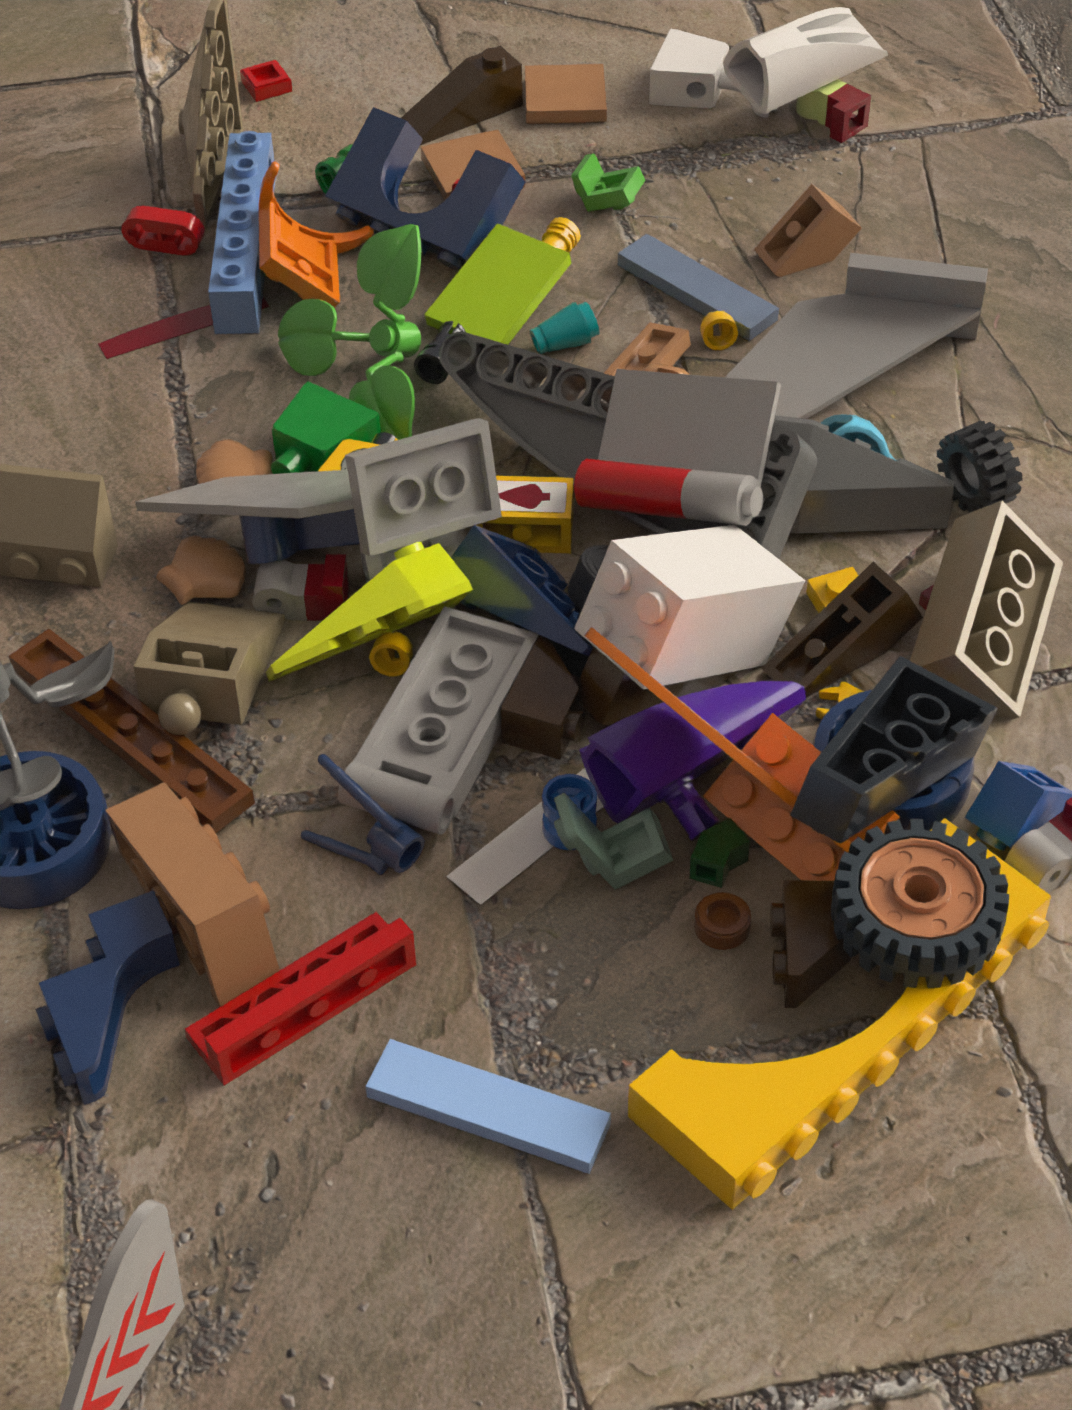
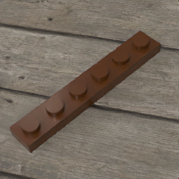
(138, 737)

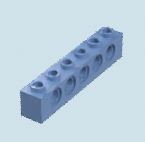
(235, 275)

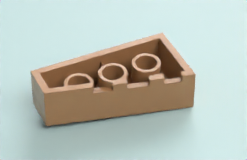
(197, 889)

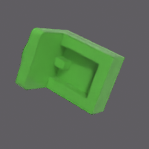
(608, 189)

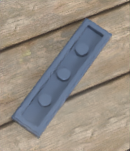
(697, 285)

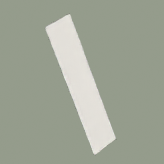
(505, 855)

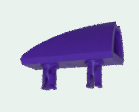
(660, 753)

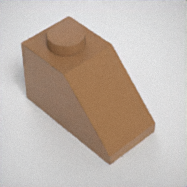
(807, 234)

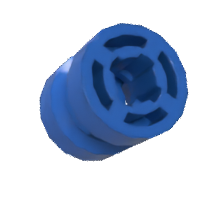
(579, 790)

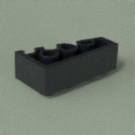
(891, 749)

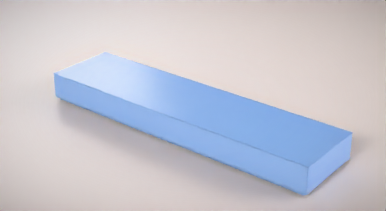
(489, 1105)

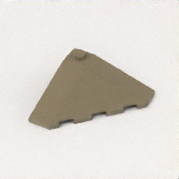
(211, 110)

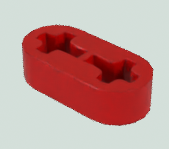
(163, 230)

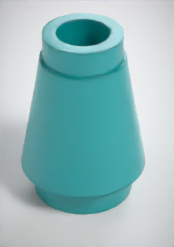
(566, 329)

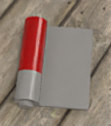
(682, 447)

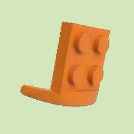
(300, 255)

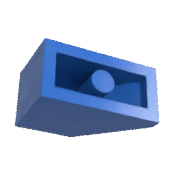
(1014, 803)

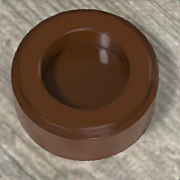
(722, 920)

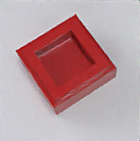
(266, 80)

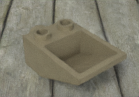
(205, 664)

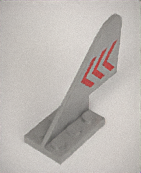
(128, 1314)

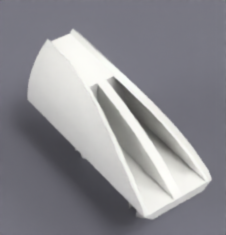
(799, 58)

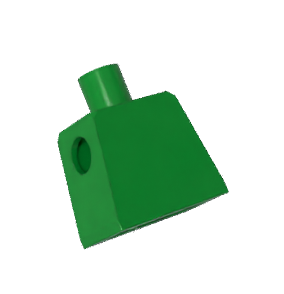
(316, 426)

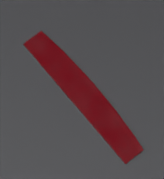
(160, 331)

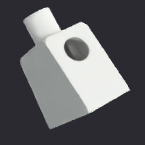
(689, 71)

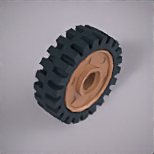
(919, 903)

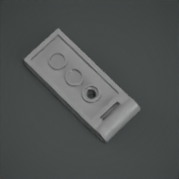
(440, 720)

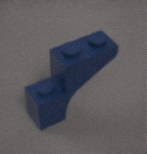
(89, 1002)

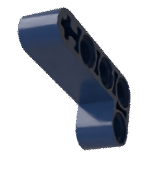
(279, 538)

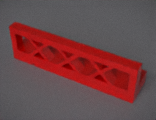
(302, 996)

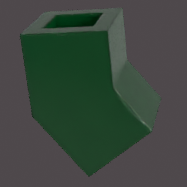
(718, 852)

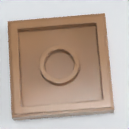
(565, 93)
(450, 158)

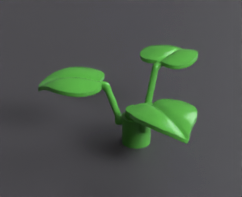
(307, 333)

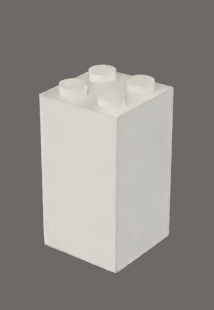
(690, 602)

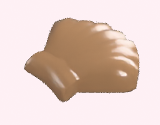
(232, 459)
(203, 570)

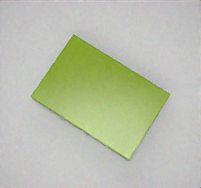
(499, 285)

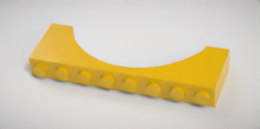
(746, 1120)

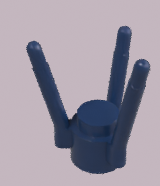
(390, 839)

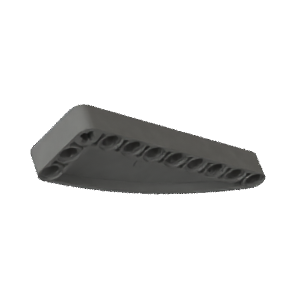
(567, 430)

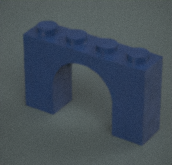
(371, 179)

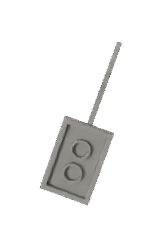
(849, 338)
(396, 489)

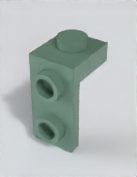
(619, 852)

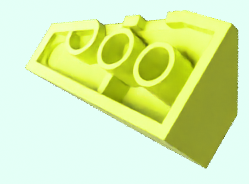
(398, 596)

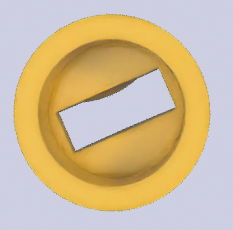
(727, 329)
(383, 654)

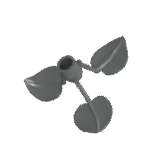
(58, 689)

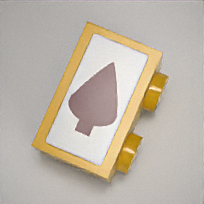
(536, 512)

